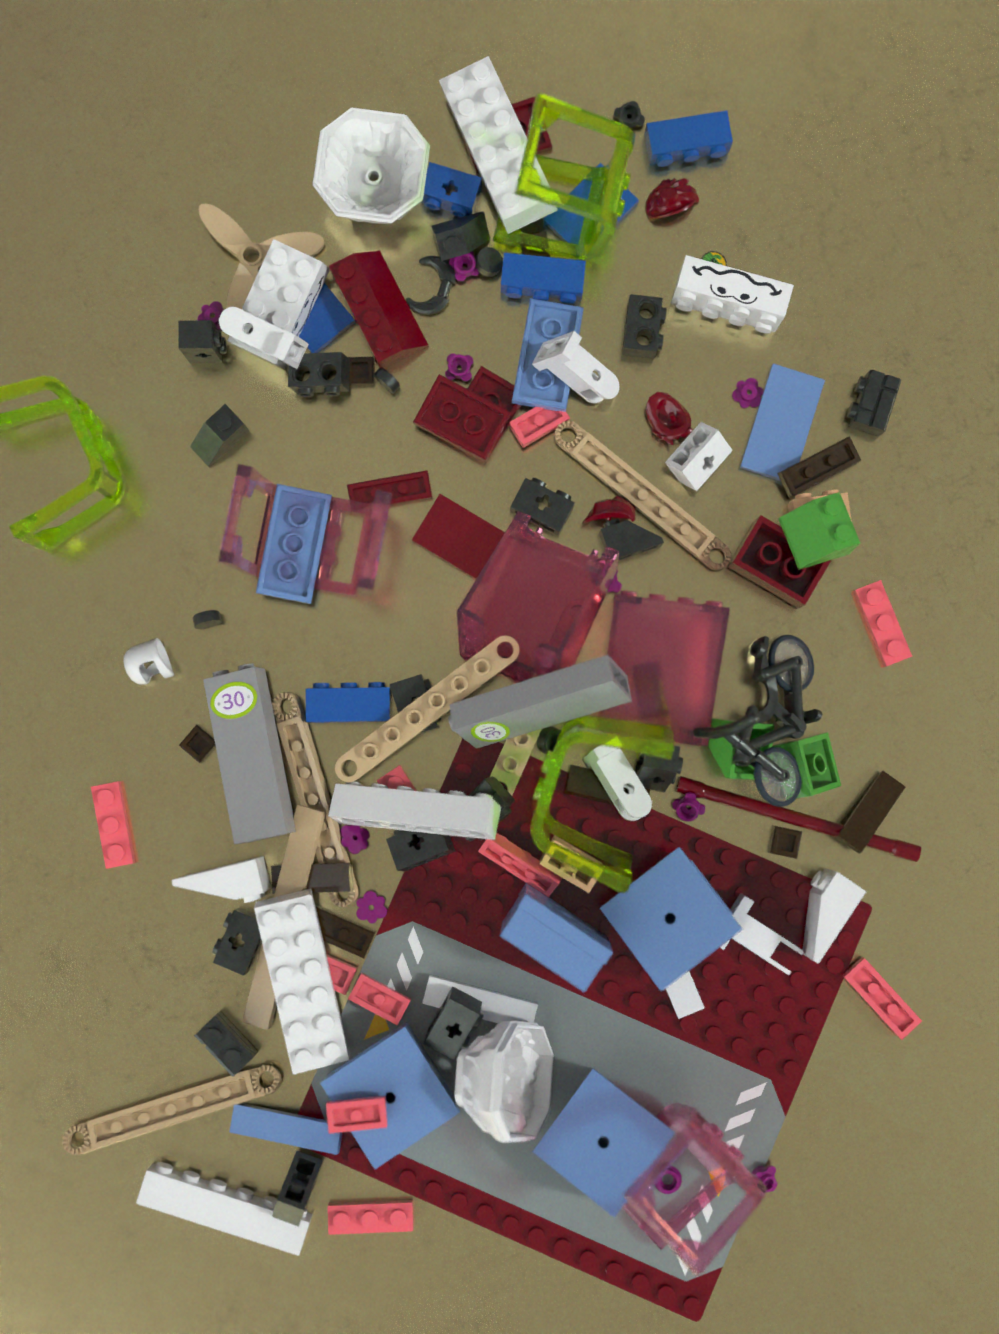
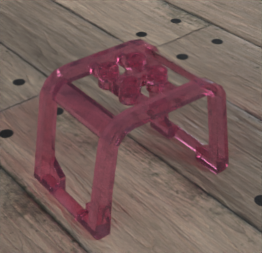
(368, 548)
(720, 1161)

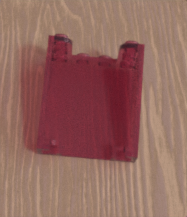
(538, 597)
(669, 658)

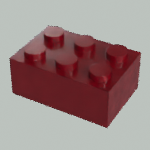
(770, 564)

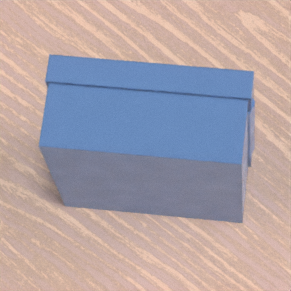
(671, 919)
(556, 937)
(412, 1087)
(603, 1141)

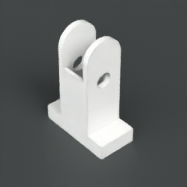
(264, 337)
(576, 367)
(615, 774)
(756, 935)

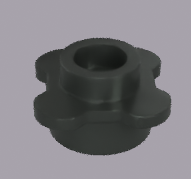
(629, 108)

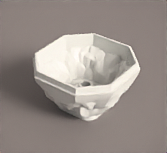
(367, 147)
(507, 1081)

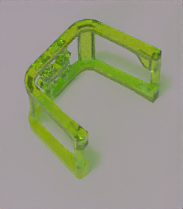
(606, 189)
(97, 450)
(646, 739)

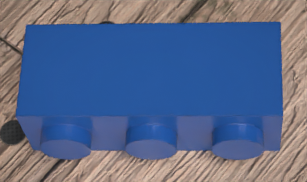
(688, 138)
(542, 277)
(348, 703)

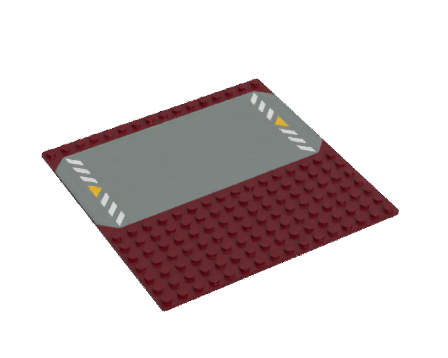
(728, 1061)

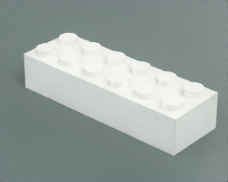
(493, 140)
(301, 981)

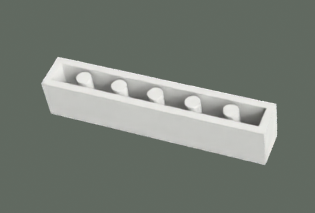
(415, 810)
(220, 1207)

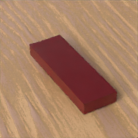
(403, 487)

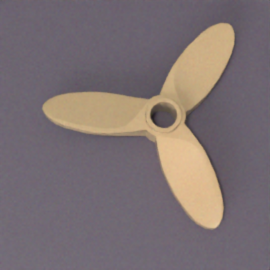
(236, 241)

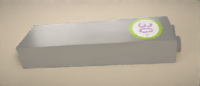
(540, 702)
(249, 754)

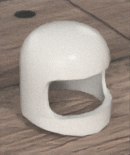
(145, 652)

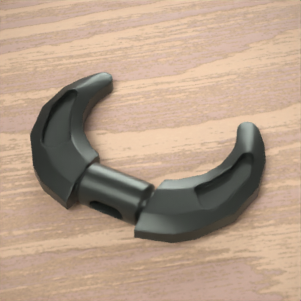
(440, 301)

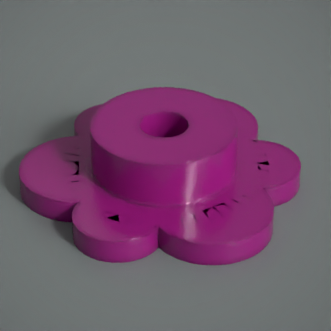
(214, 309)
(746, 400)
(360, 837)
(365, 912)

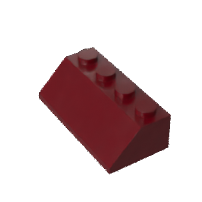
(378, 307)

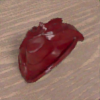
(670, 198)
(668, 417)
(611, 508)

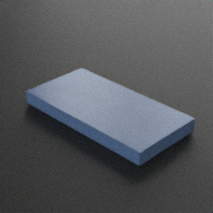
(544, 322)
(781, 421)
(293, 544)

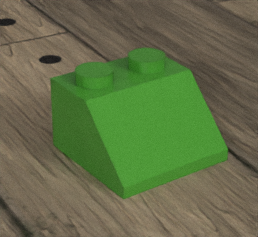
(819, 531)
(724, 752)
(815, 763)

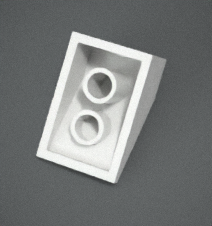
(233, 881)
(828, 909)

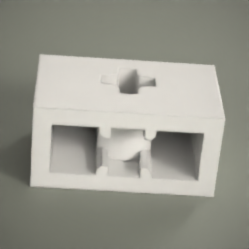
(698, 456)

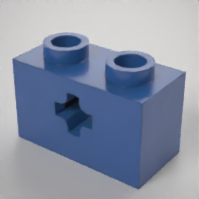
(442, 180)

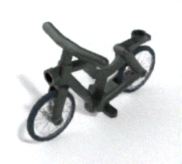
(775, 769)

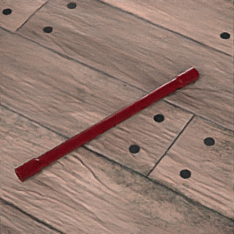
(701, 790)

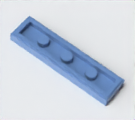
(284, 1128)

